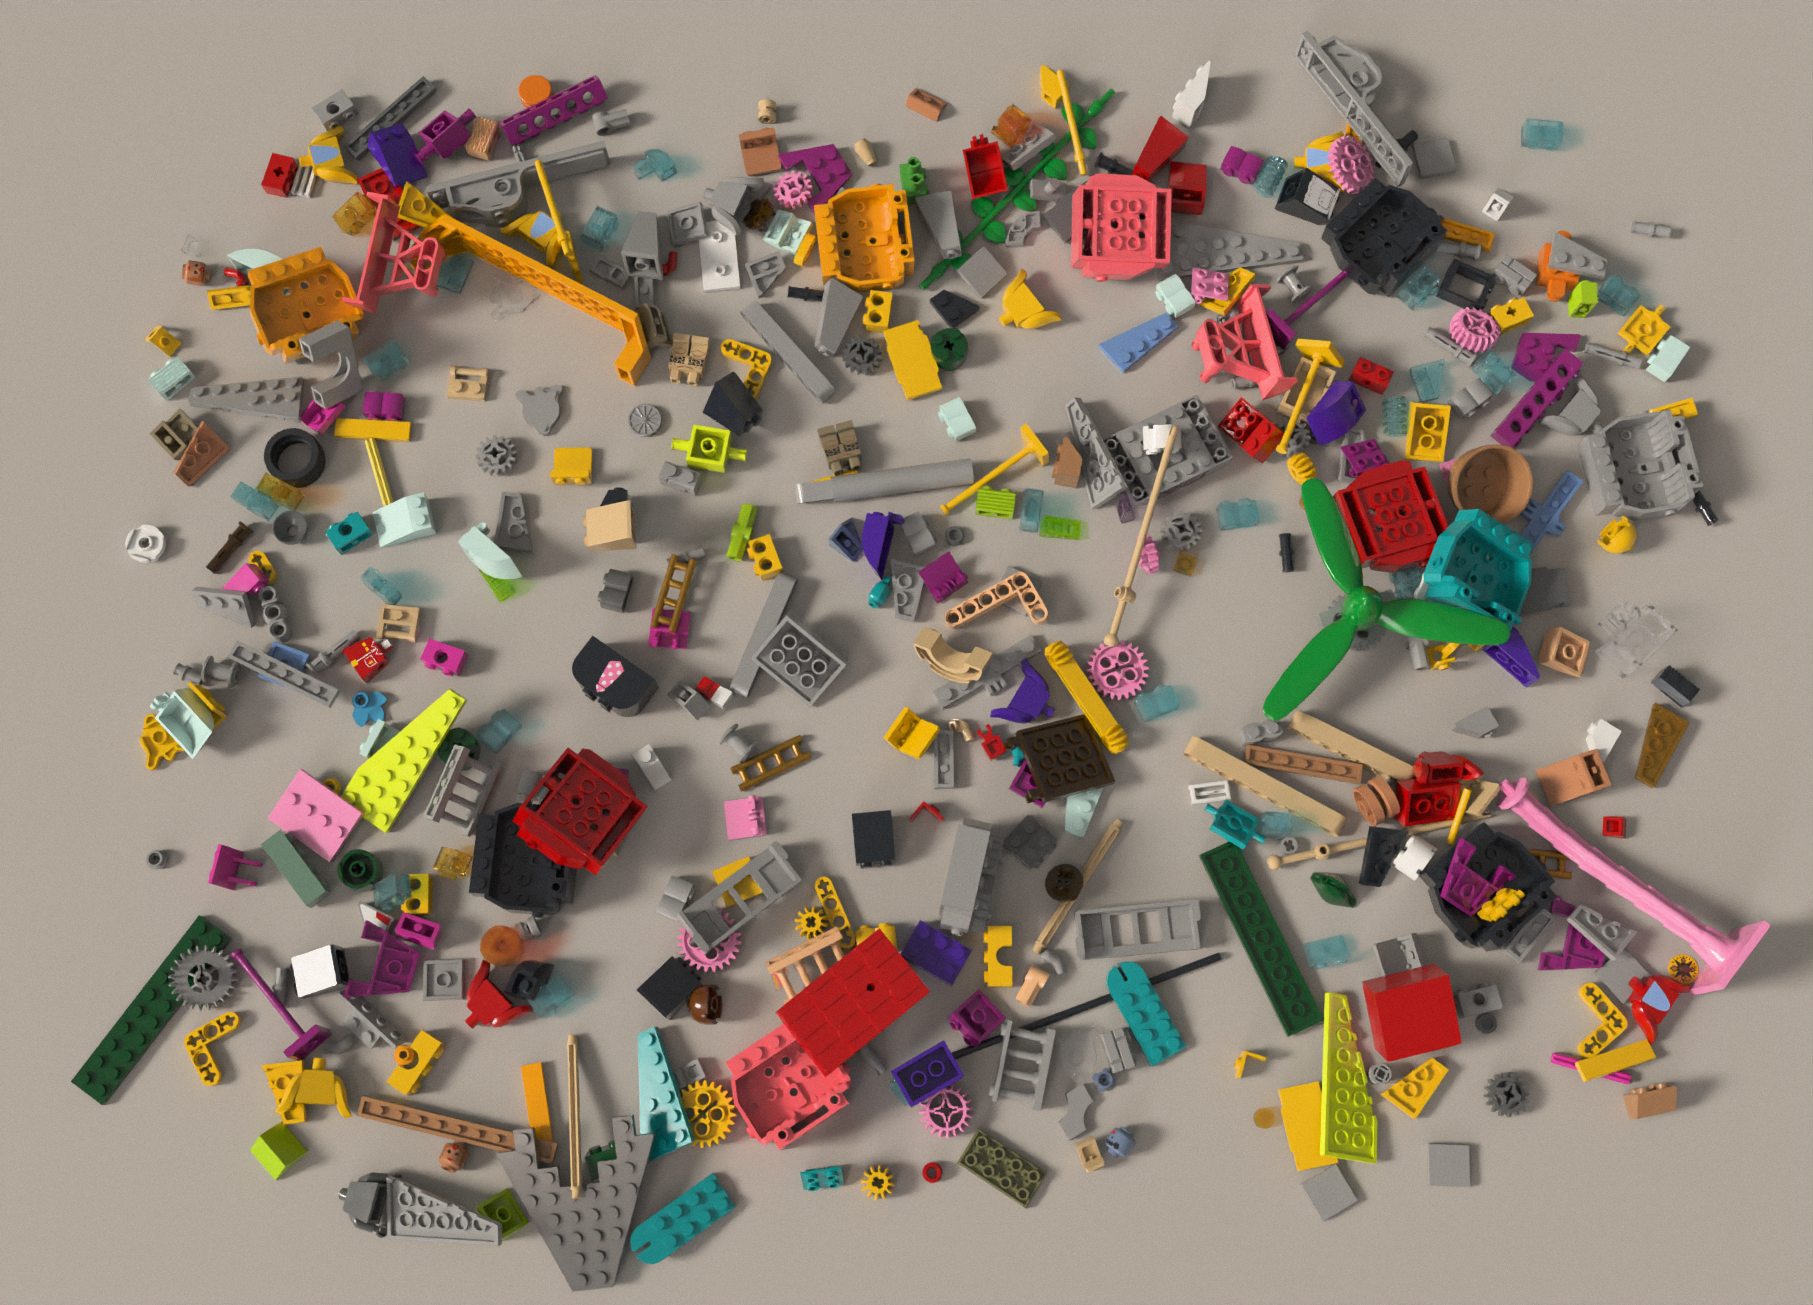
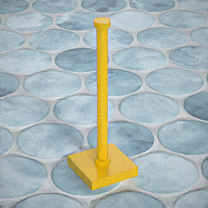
(1322, 354)
(1033, 446)

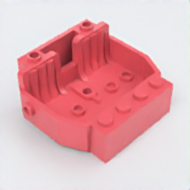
(1120, 251)
(767, 1100)

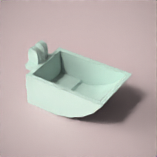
(252, 258)
(488, 555)
(184, 718)

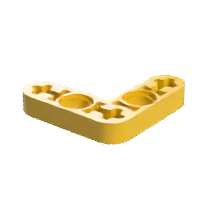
(756, 367)
(1606, 1025)
(202, 1046)

